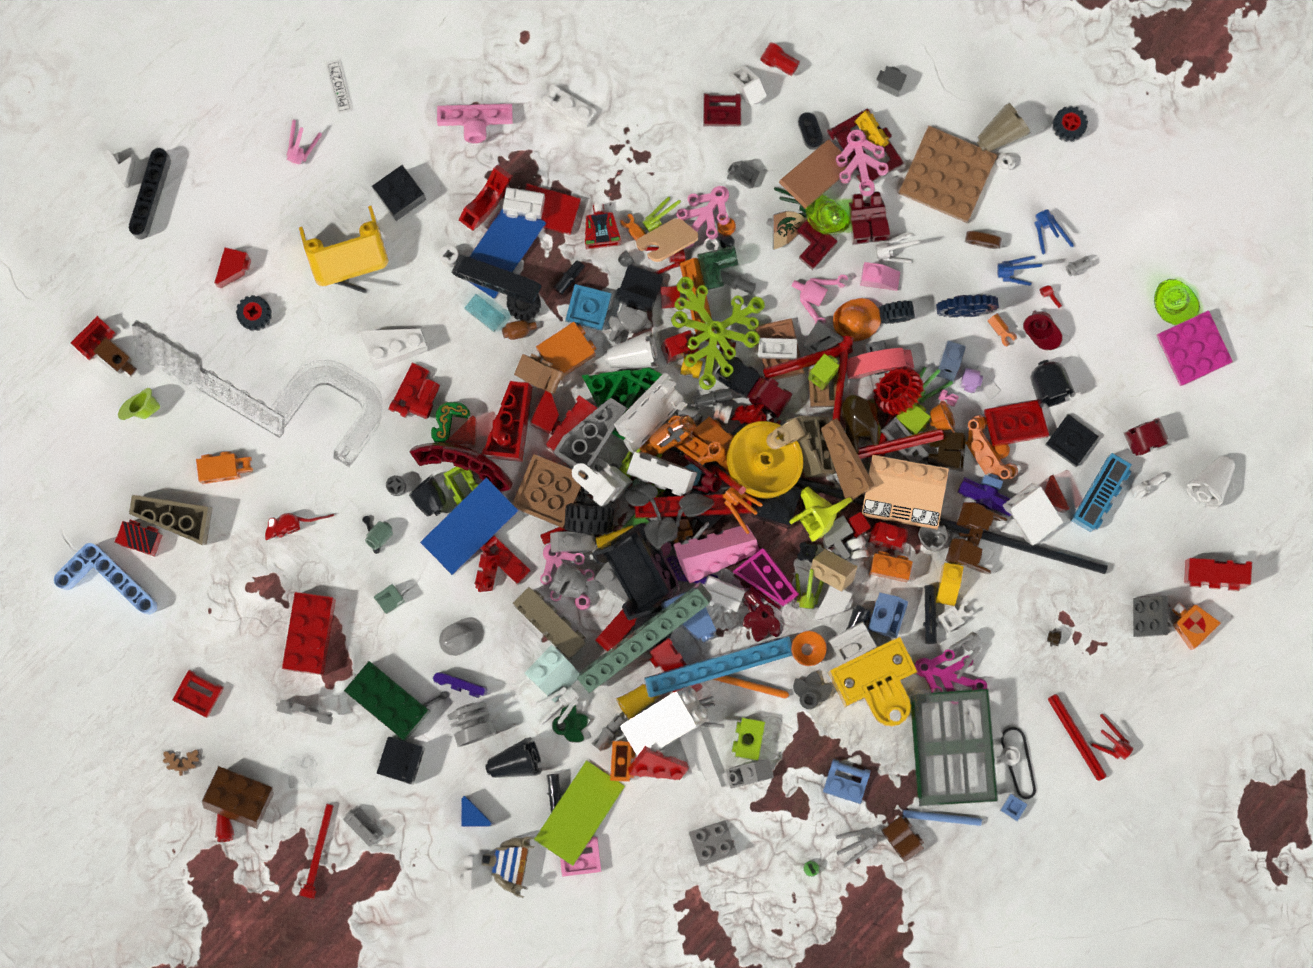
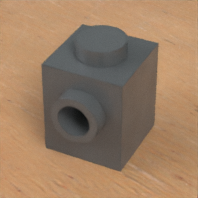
(891, 80)

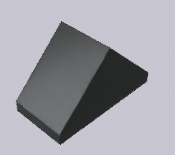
(821, 338)

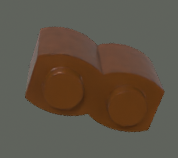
(902, 838)

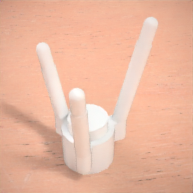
(885, 249)
(567, 697)

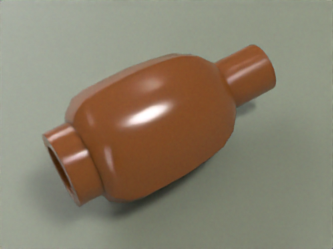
(517, 329)

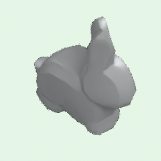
(628, 320)

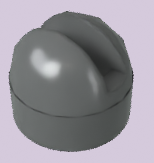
(625, 259)

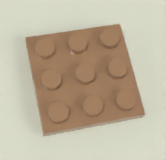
(547, 490)

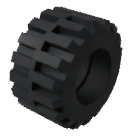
(589, 518)

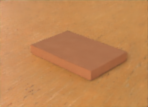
(779, 330)

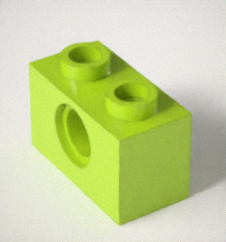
(824, 371)
(752, 727)

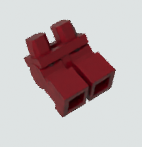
(868, 219)

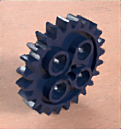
(967, 306)

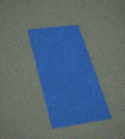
(506, 243)
(469, 526)

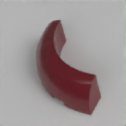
(463, 458)

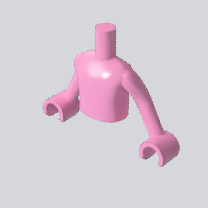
(814, 293)

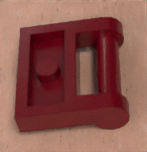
(722, 115)

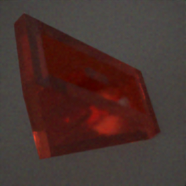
(466, 434)
(1055, 495)

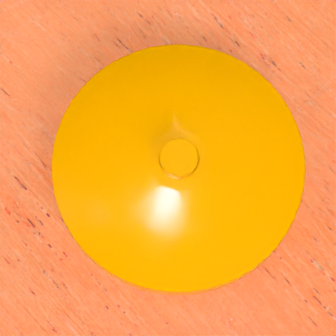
(760, 468)

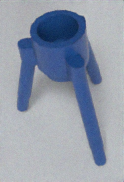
(1046, 220)
(1007, 269)

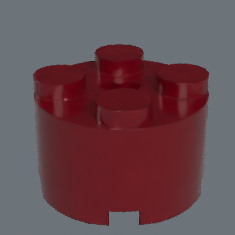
(770, 395)
(1146, 436)

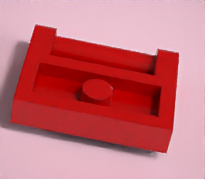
(194, 699)

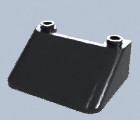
(640, 570)

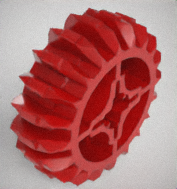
(895, 394)

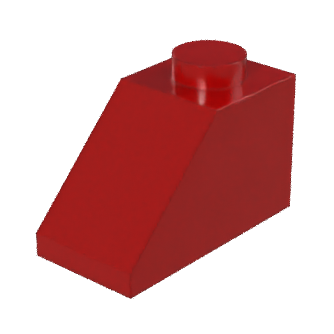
(231, 267)
(546, 415)

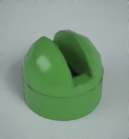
(807, 871)

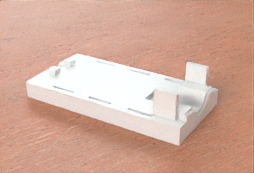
(649, 412)

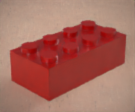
(308, 633)

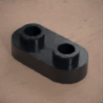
(810, 131)

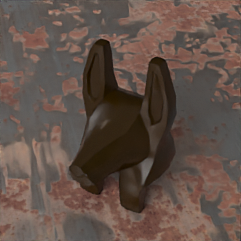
(861, 420)

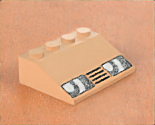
(905, 492)

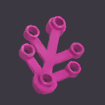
(946, 674)

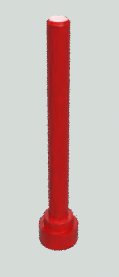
(845, 345)
(308, 888)

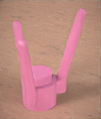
(295, 153)

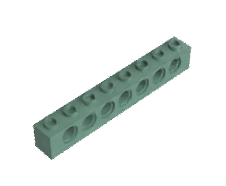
(644, 637)

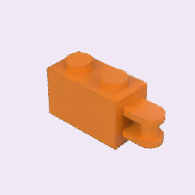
(221, 468)

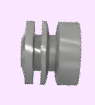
(471, 724)

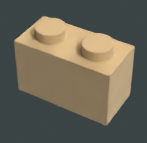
(833, 570)

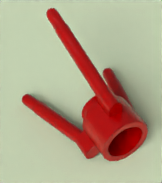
(676, 258)
(1121, 747)

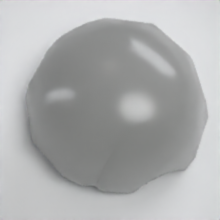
(934, 539)

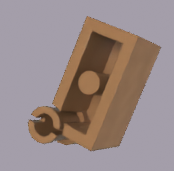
(539, 372)

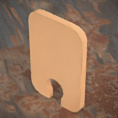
(669, 238)

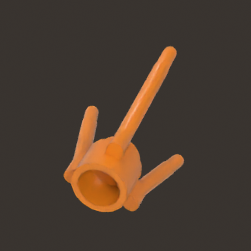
(734, 497)

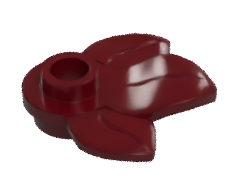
(760, 625)

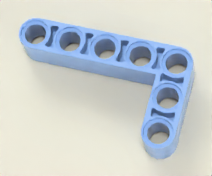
(109, 574)

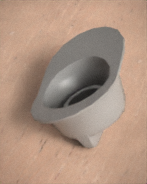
(461, 636)

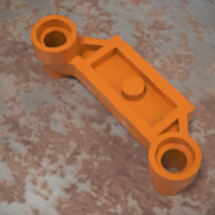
(699, 450)
(984, 452)

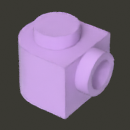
(970, 380)

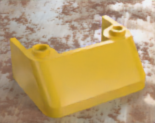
(348, 257)

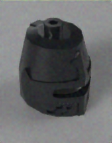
(429, 497)

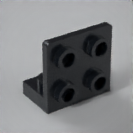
(400, 760)

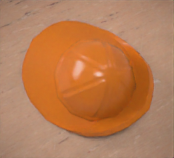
(857, 319)

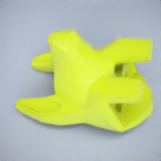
(819, 513)

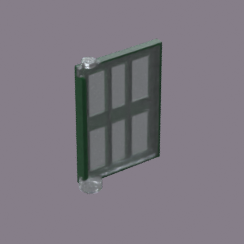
(953, 748)

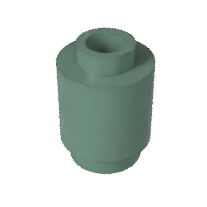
(379, 535)

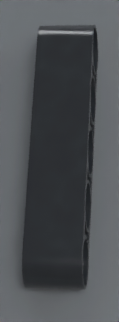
(149, 202)
(496, 279)

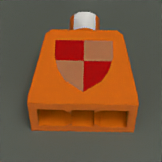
(1193, 624)

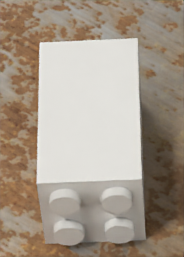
(665, 721)

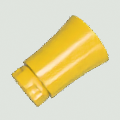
(635, 701)

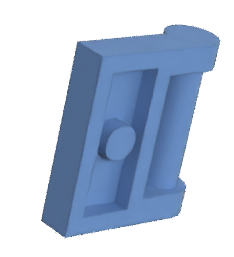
(843, 787)

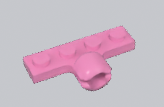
(474, 118)

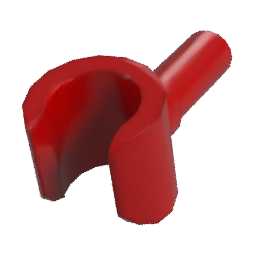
(1048, 291)

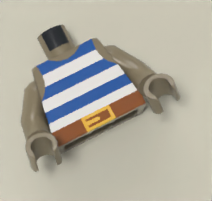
(510, 863)

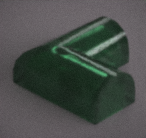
(712, 262)

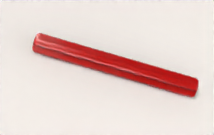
(801, 362)
(901, 443)
(1077, 737)

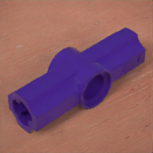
(983, 495)

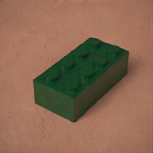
(387, 701)

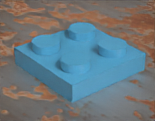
(588, 307)

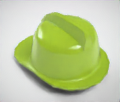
(140, 406)

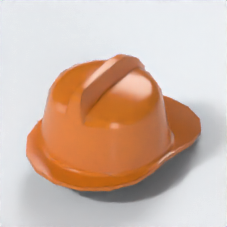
(942, 417)

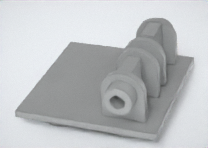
(712, 843)

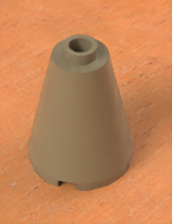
(1003, 129)

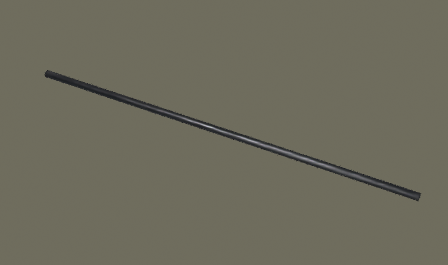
(951, 525)

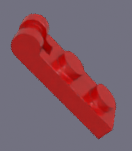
(409, 389)
(508, 561)

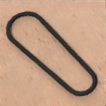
(1028, 760)

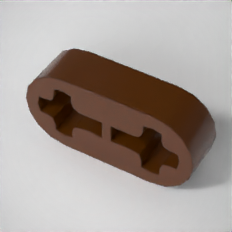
(983, 239)

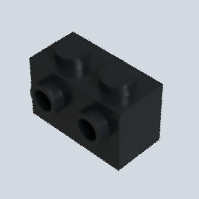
(742, 378)

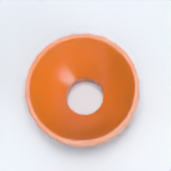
(818, 648)

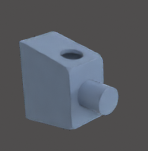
(950, 360)

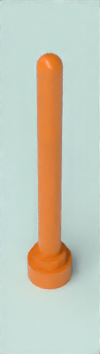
(753, 686)

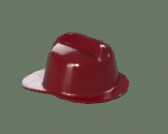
(1043, 330)

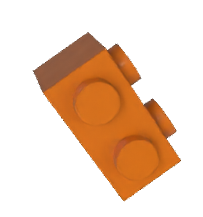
(891, 567)
(621, 760)

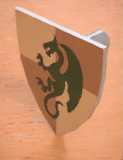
(785, 227)

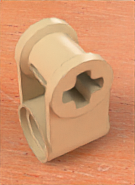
(787, 434)

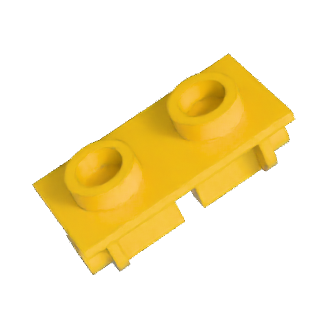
(869, 125)

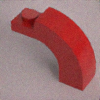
(487, 200)

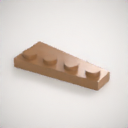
(848, 466)

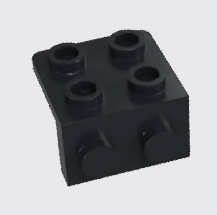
(639, 288)

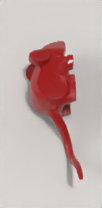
(285, 524)

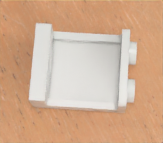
(1033, 513)

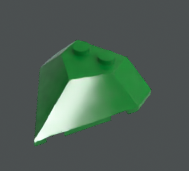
(621, 386)

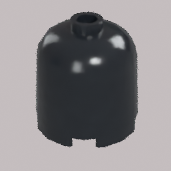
(1051, 383)

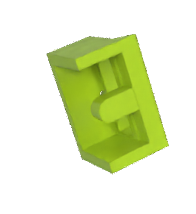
(451, 483)

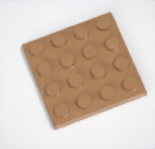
(947, 174)

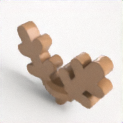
(175, 764)

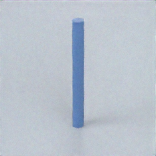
(942, 817)

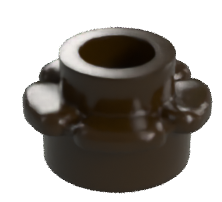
(1054, 637)

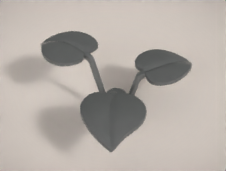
(665, 529)

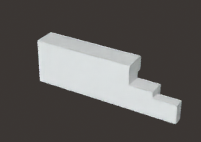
(699, 757)

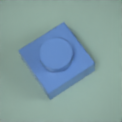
(992, 481)
(1013, 807)

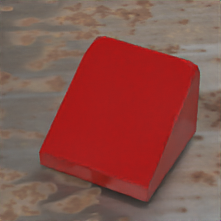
(669, 296)
(858, 524)

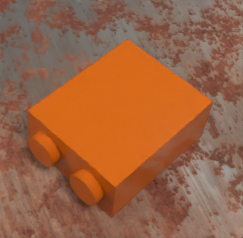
(567, 349)

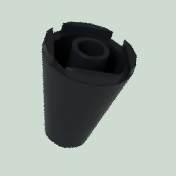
(515, 761)

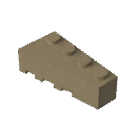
(181, 518)
(546, 620)

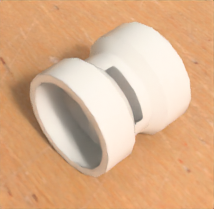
(857, 544)

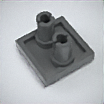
(1151, 616)

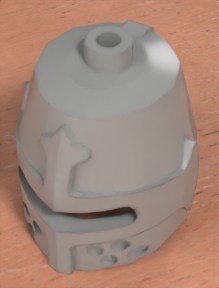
(569, 581)

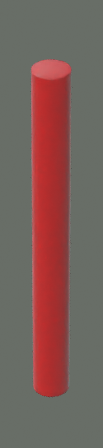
(725, 477)

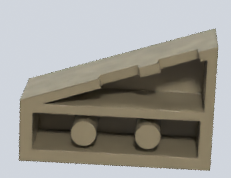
(815, 452)

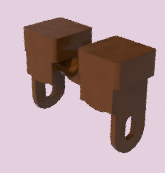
(966, 552)

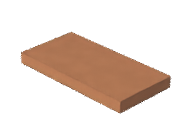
(814, 174)

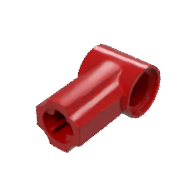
(776, 57)
(423, 403)

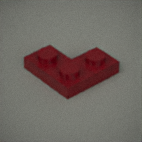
(819, 245)

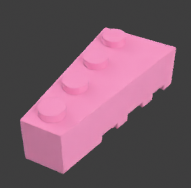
(715, 552)

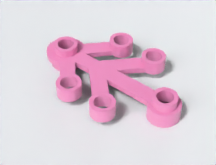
(861, 160)
(706, 213)
(556, 559)

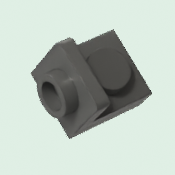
(743, 173)

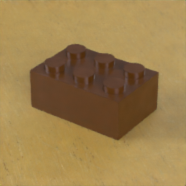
(237, 797)

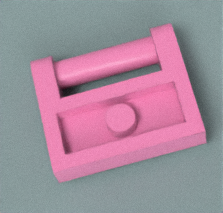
(585, 863)

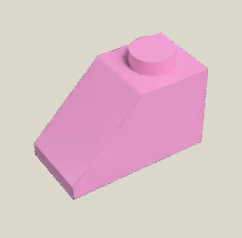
(879, 276)

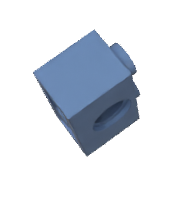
(888, 615)

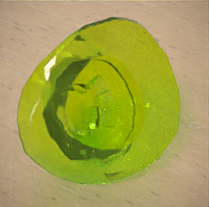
(827, 216)
(1175, 301)

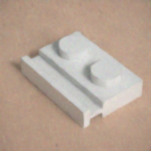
(852, 642)

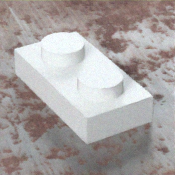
(777, 348)

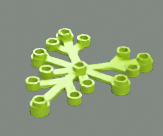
(712, 352)

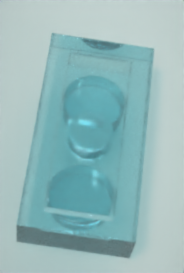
(485, 313)

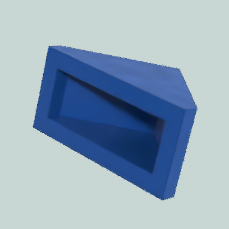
(472, 816)

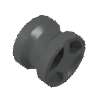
(395, 482)

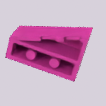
(767, 577)

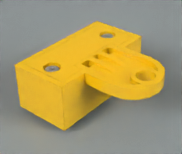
(877, 679)

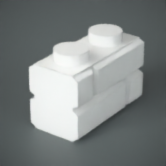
(523, 203)
(724, 594)

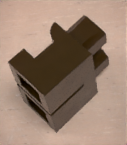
(950, 451)

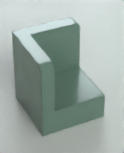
(389, 599)

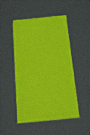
(579, 813)

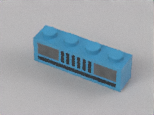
(1101, 493)

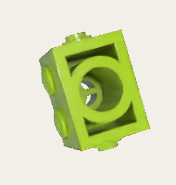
(915, 419)

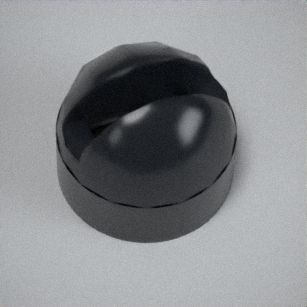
(726, 241)

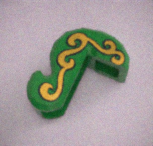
(444, 419)

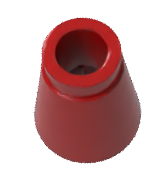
(224, 829)

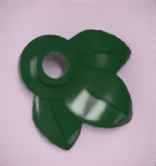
(574, 724)

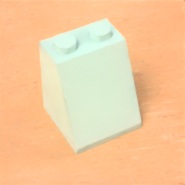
(552, 672)

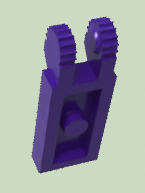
(458, 684)

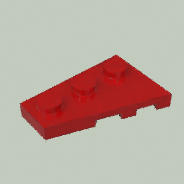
(657, 766)

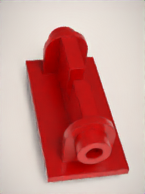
(749, 414)
(486, 578)

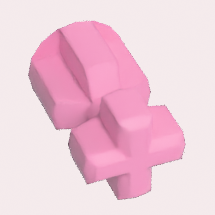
(951, 399)

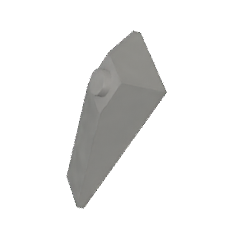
(590, 435)

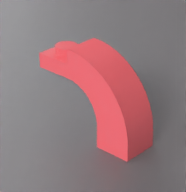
(877, 362)

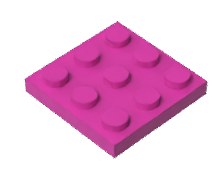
(1194, 348)

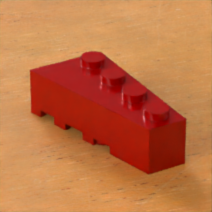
(514, 417)

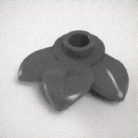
(813, 688)

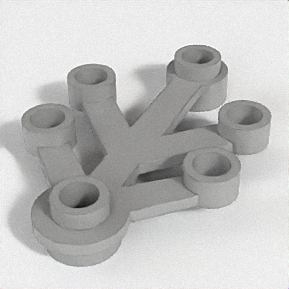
(286, 707)

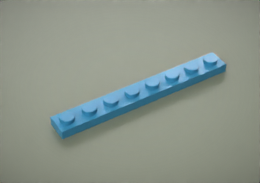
(718, 666)

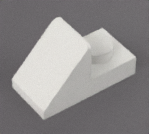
(123, 170)

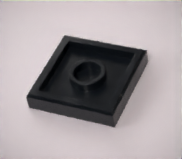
(1071, 440)

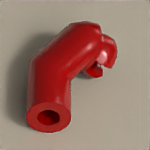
(498, 434)

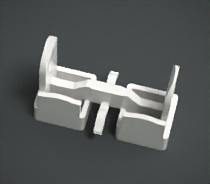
(603, 485)

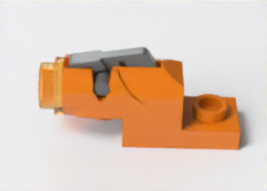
(669, 435)

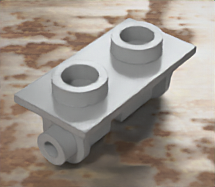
(363, 826)

